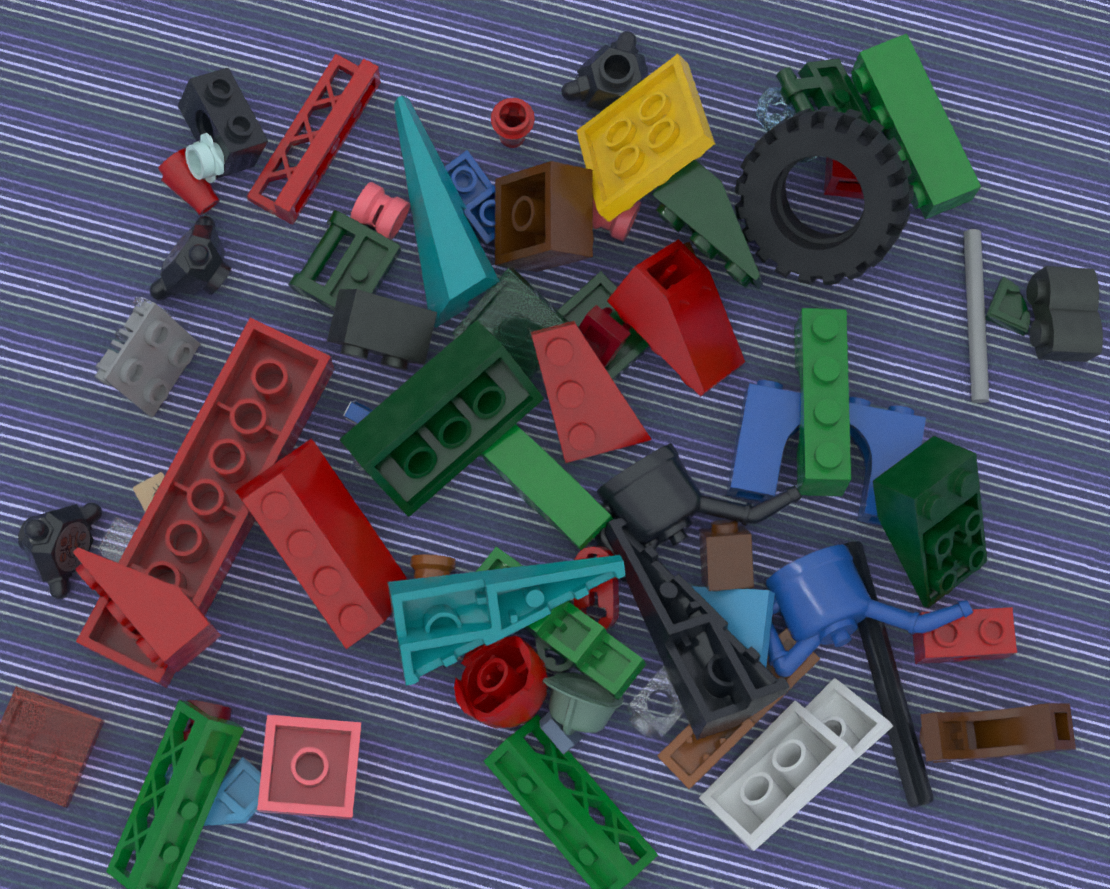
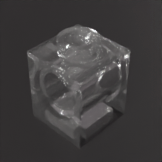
(643, 719)

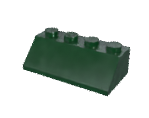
(442, 418)

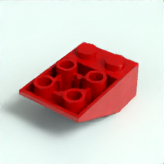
(680, 316)
(162, 613)

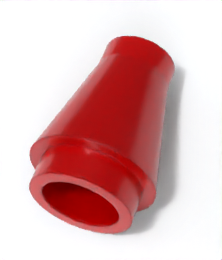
(512, 121)
(179, 179)

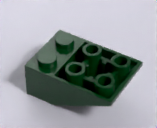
(700, 204)
(934, 516)

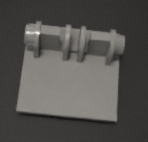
(149, 359)

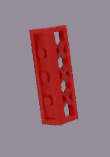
(323, 142)

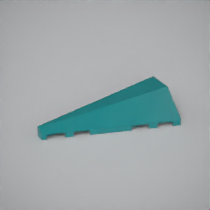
(448, 249)
(456, 613)

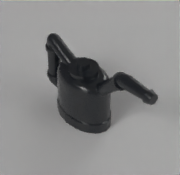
(661, 497)

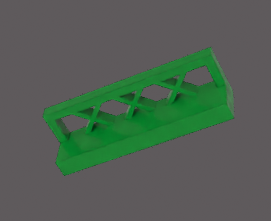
(178, 806)
(565, 812)

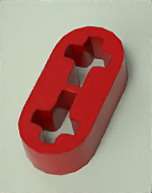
(607, 592)

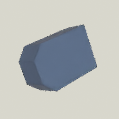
(556, 734)

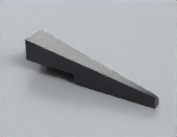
(707, 665)

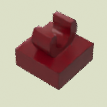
(604, 333)

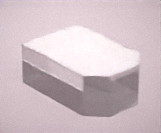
(116, 539)

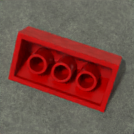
(324, 541)

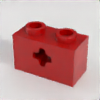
(980, 636)

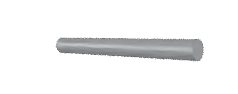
(976, 316)

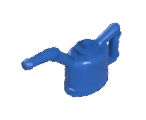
(825, 601)

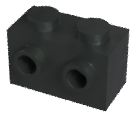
(381, 327)

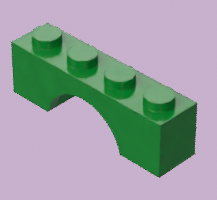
(824, 386)

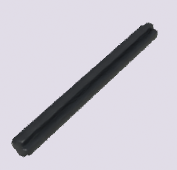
(891, 695)

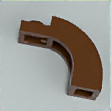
(997, 733)

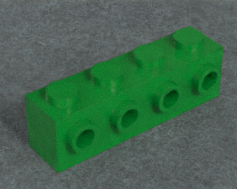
(913, 115)

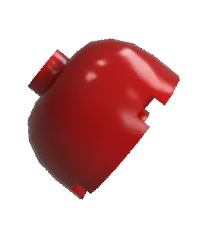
(502, 683)

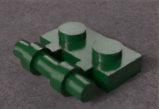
(826, 84)

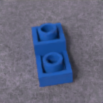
(476, 194)

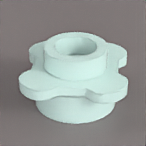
(205, 159)

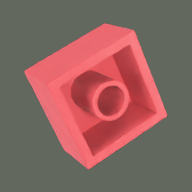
(309, 767)

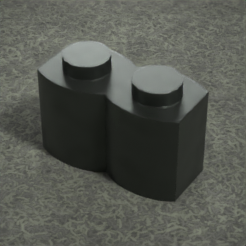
(1065, 314)

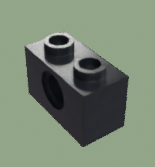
(218, 107)

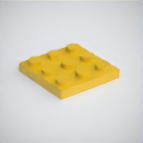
(644, 137)

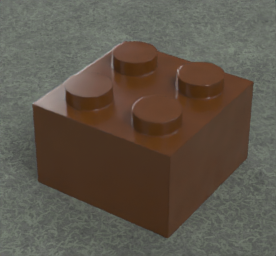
(544, 217)

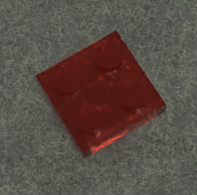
(45, 746)

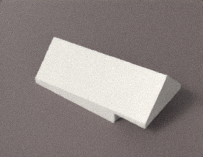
(793, 762)

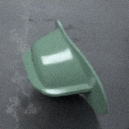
(580, 703)

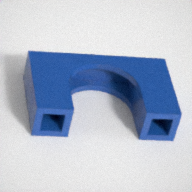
(774, 415)

